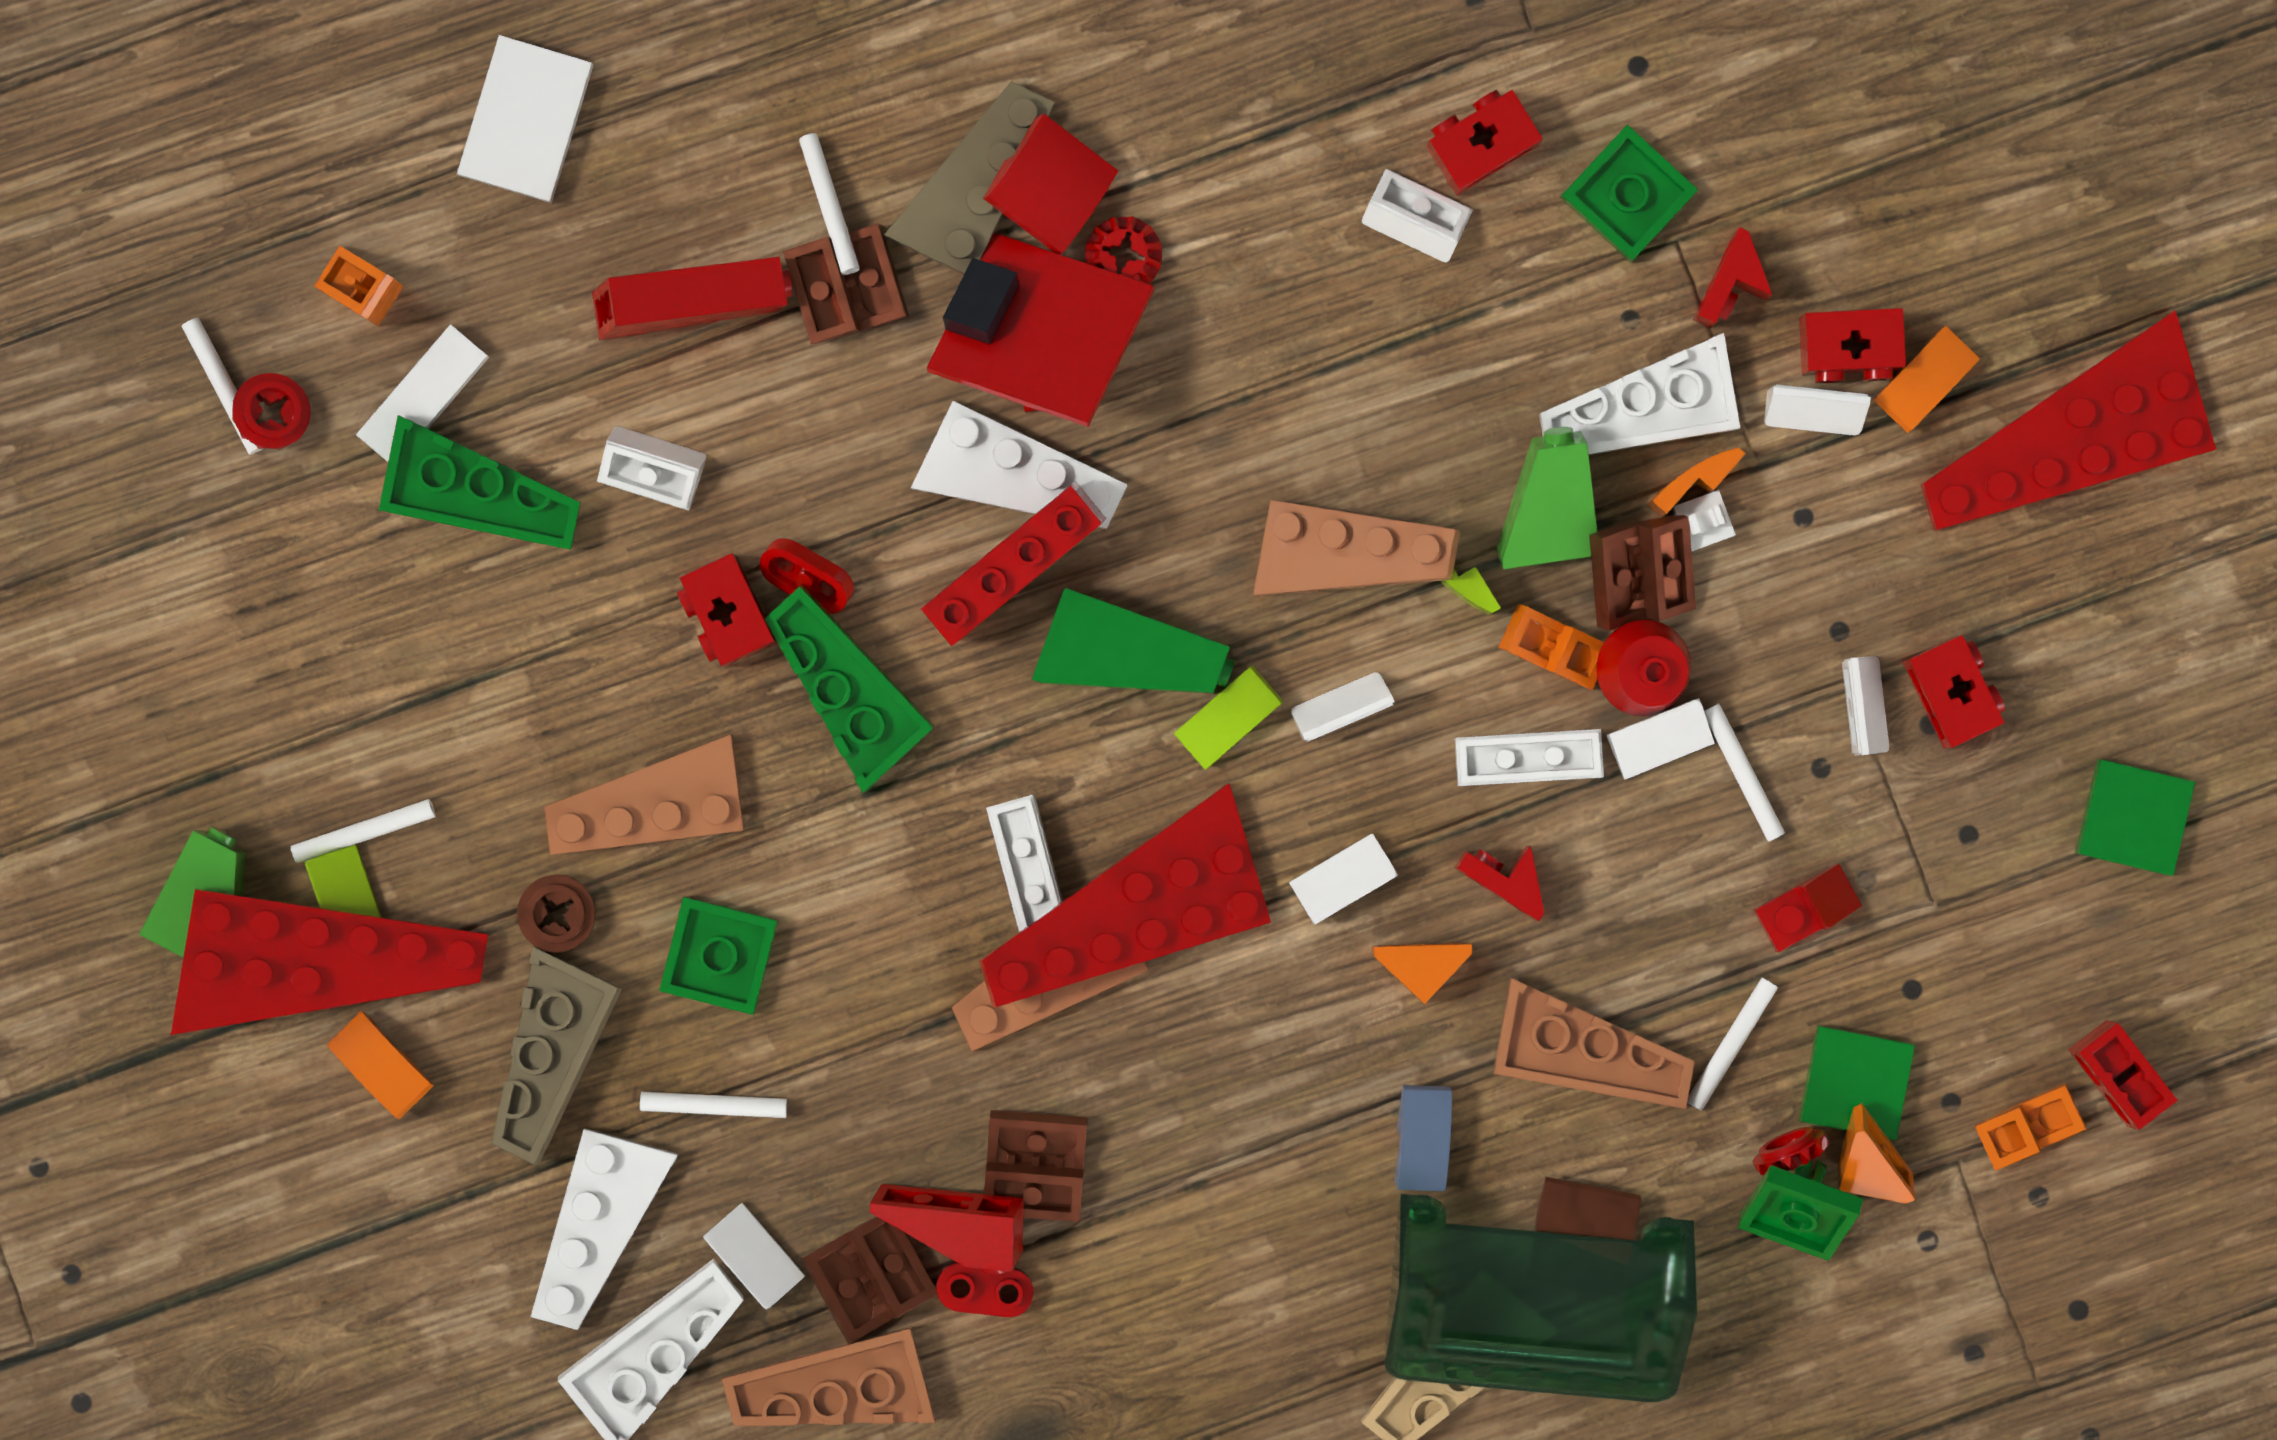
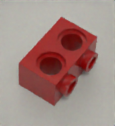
(2122, 1075)

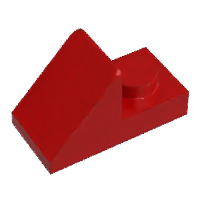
(1737, 268)
(1517, 888)
(1808, 908)

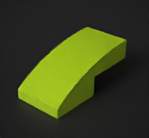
(1472, 590)
(1228, 717)

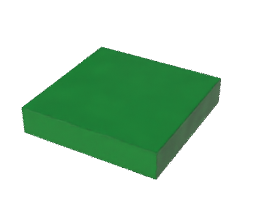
(1629, 193)
(2135, 817)
(718, 955)
(1852, 1071)

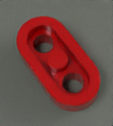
(790, 564)
(984, 1291)

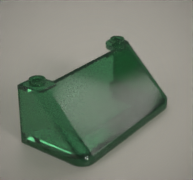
(1540, 1307)

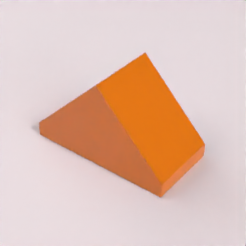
(359, 285)
(1422, 966)
(1871, 1163)

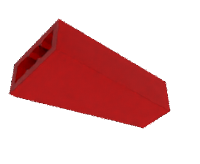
(689, 296)

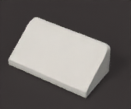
(1416, 216)
(1816, 409)
(651, 467)
(1865, 705)
(1342, 706)
(1660, 738)
(1343, 879)
(754, 1256)

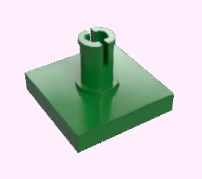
(1800, 1210)

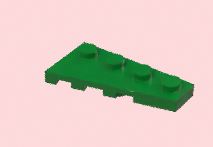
(458, 487)
(857, 700)

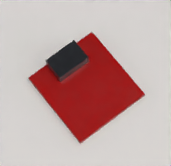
(1039, 328)

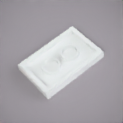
(525, 119)

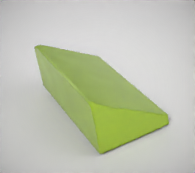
(342, 882)

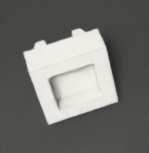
(1707, 520)

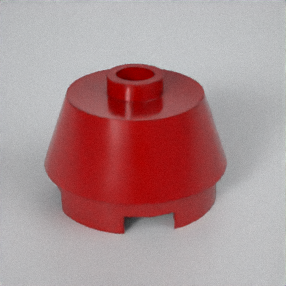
(1643, 667)

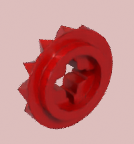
(1142, 240)
(271, 389)
(1791, 1149)

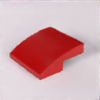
(1050, 184)

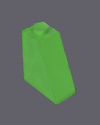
(1551, 503)
(205, 864)

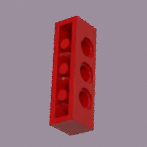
(1013, 563)

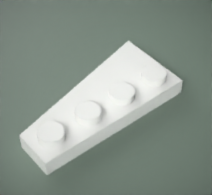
(1005, 469)

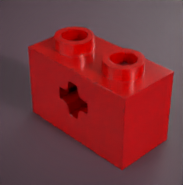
(1468, 165)
(1877, 329)
(725, 582)
(1950, 717)

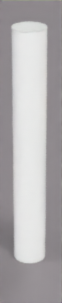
(829, 204)
(215, 370)
(1743, 772)
(363, 831)
(1731, 1044)
(713, 1104)

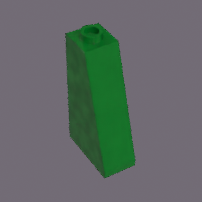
(1120, 649)

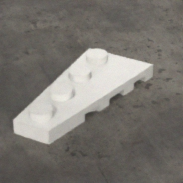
(1658, 404)
(600, 1211)
(640, 1362)

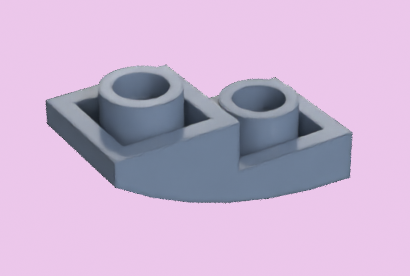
(1424, 1138)

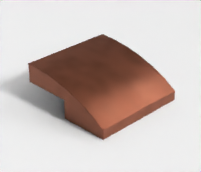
(850, 303)
(1642, 571)
(1037, 1161)
(1586, 1210)
(869, 1277)

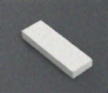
(425, 389)
(1529, 757)
(1025, 859)

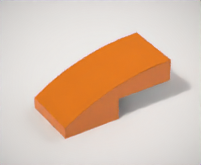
(1926, 379)
(1706, 474)
(1552, 646)
(380, 1065)
(2030, 1126)

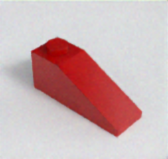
(964, 1226)

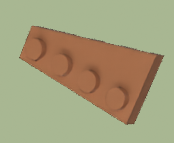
(1334, 549)
(663, 802)
(986, 1024)
(1576, 1050)
(851, 1383)

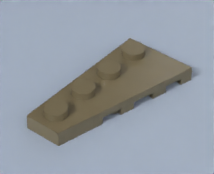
(949, 214)
(554, 1041)

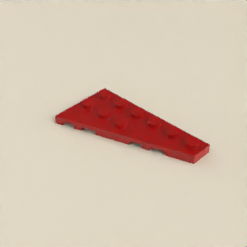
(2105, 424)
(1161, 898)
(283, 959)

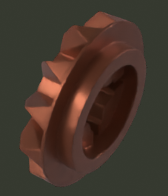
(533, 910)

